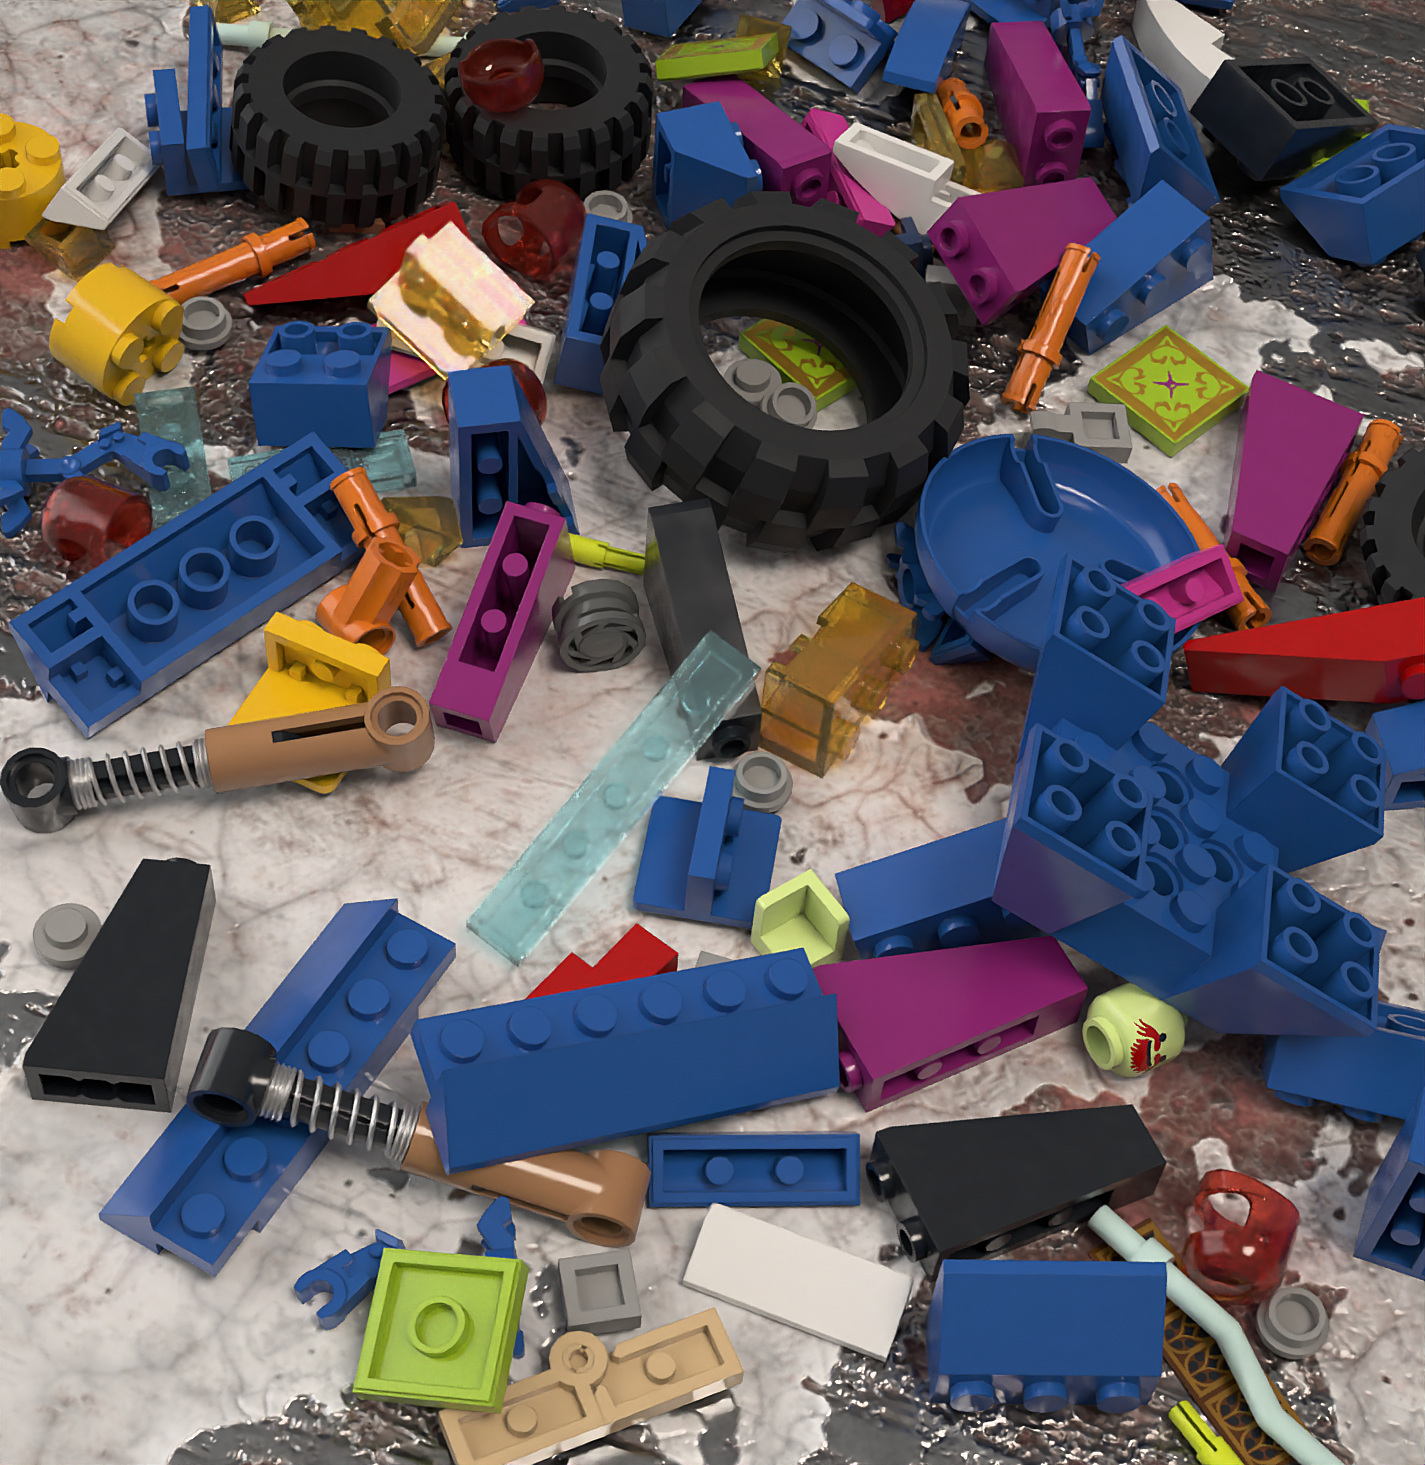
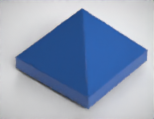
(957, 646)

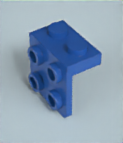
(170, 142)

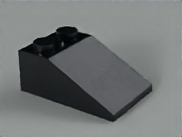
(1279, 115)

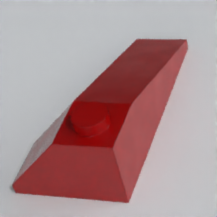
(360, 266)
(1339, 656)

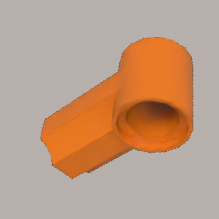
(369, 600)

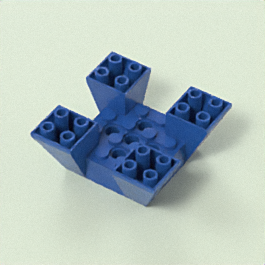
(1179, 861)

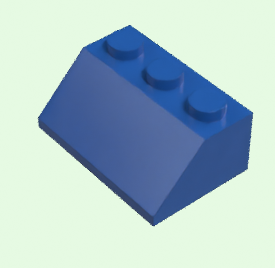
(1152, 129)
(1365, 196)
(1363, 1074)
(1046, 1334)

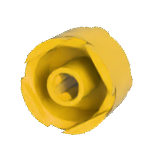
(28, 177)
(118, 332)

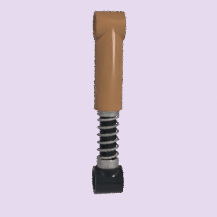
(226, 758)
(593, 1192)

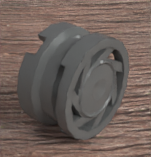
(598, 625)

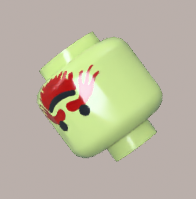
(1132, 1031)

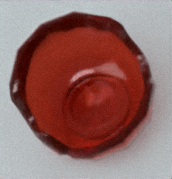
(502, 74)

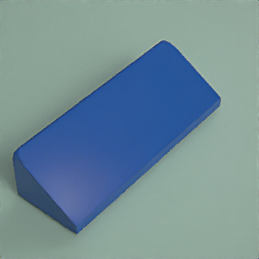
(753, 1168)

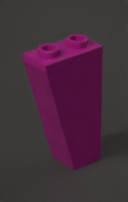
(1036, 101)
(785, 150)
(1015, 239)
(1282, 473)
(504, 620)
(945, 1011)

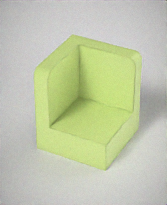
(798, 917)

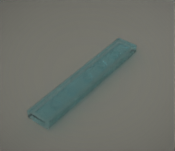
(613, 799)

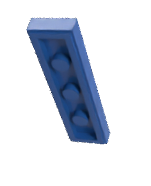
(205, 99)

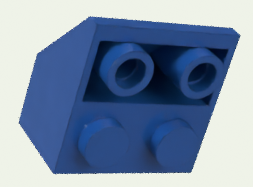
(699, 161)
(322, 383)

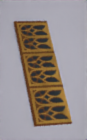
(1206, 1374)

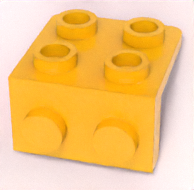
(312, 673)

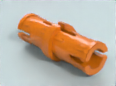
(965, 111)

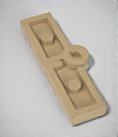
(596, 1392)

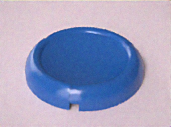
(1007, 515)

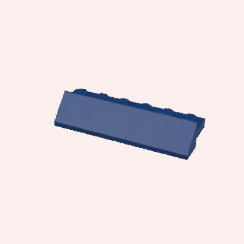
(189, 587)
(333, 1018)
(626, 1058)

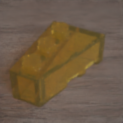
(836, 679)

